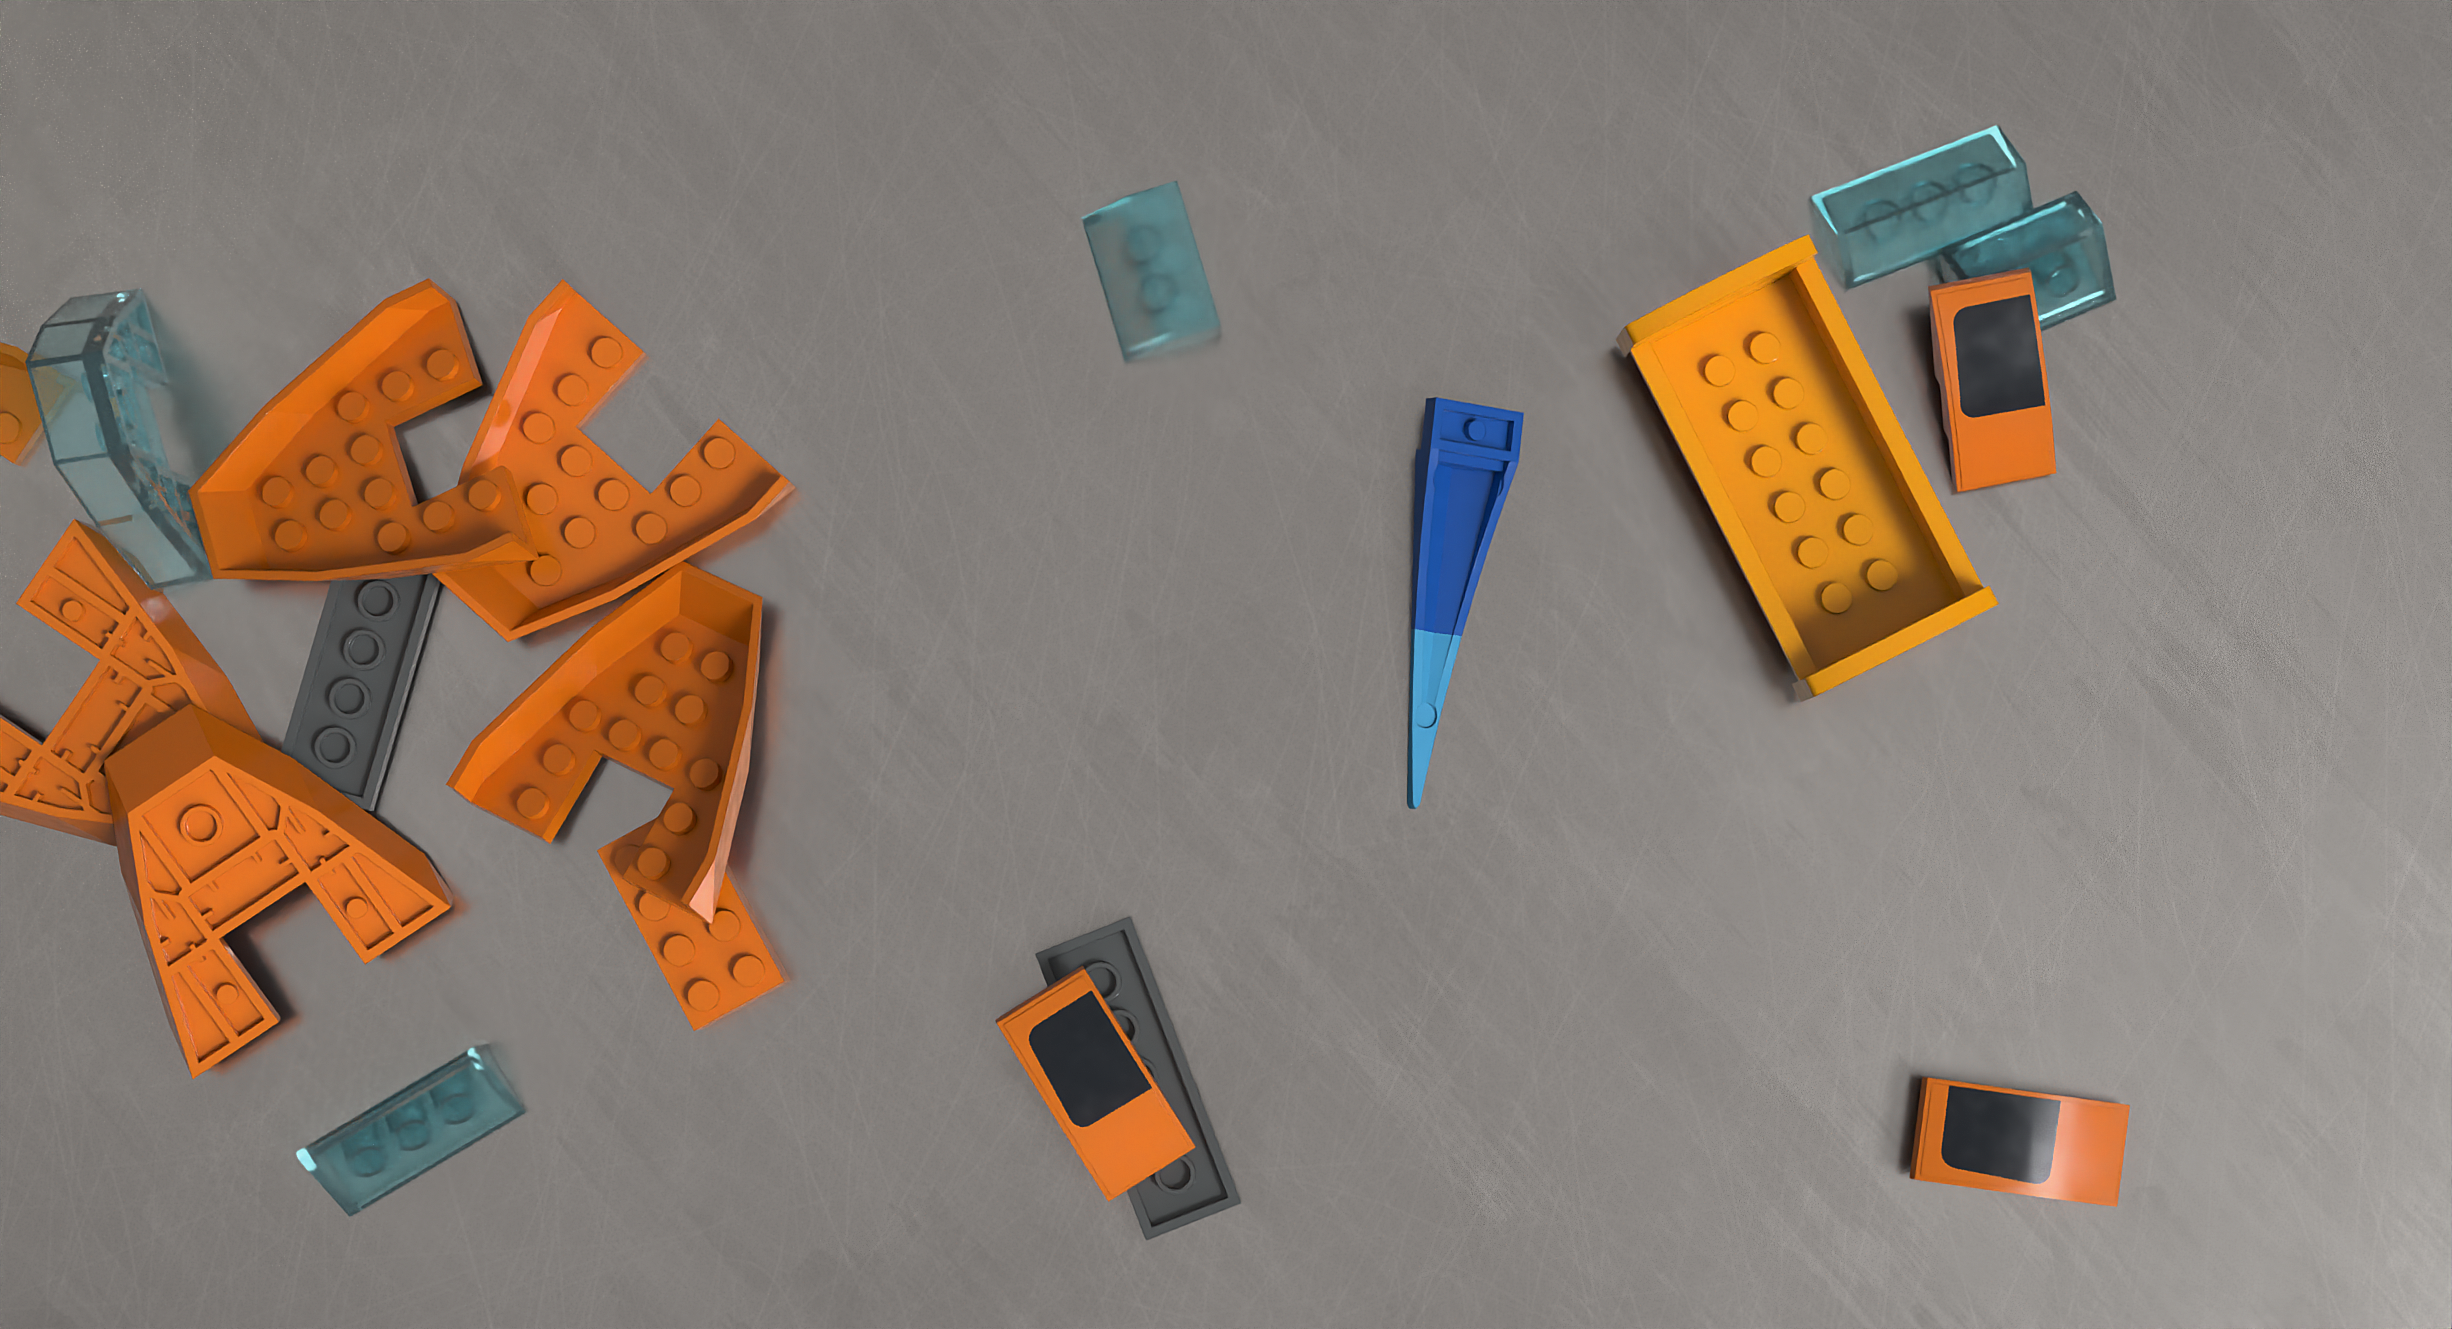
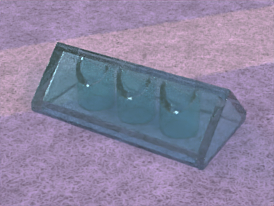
(1922, 205)
(413, 1130)

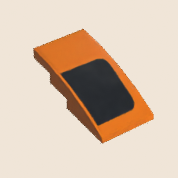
(1992, 379)
(1095, 1083)
(2019, 1141)

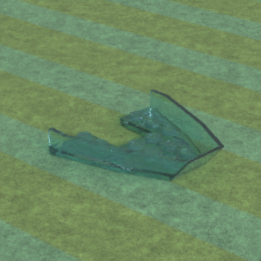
(104, 438)

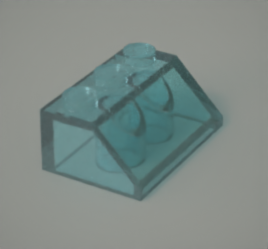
(2060, 246)
(1151, 272)

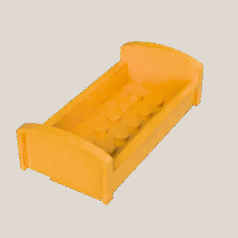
(1805, 467)

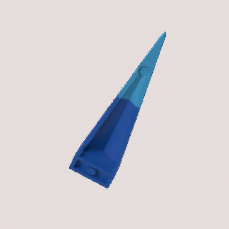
(1458, 499)

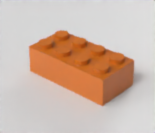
(705, 964)

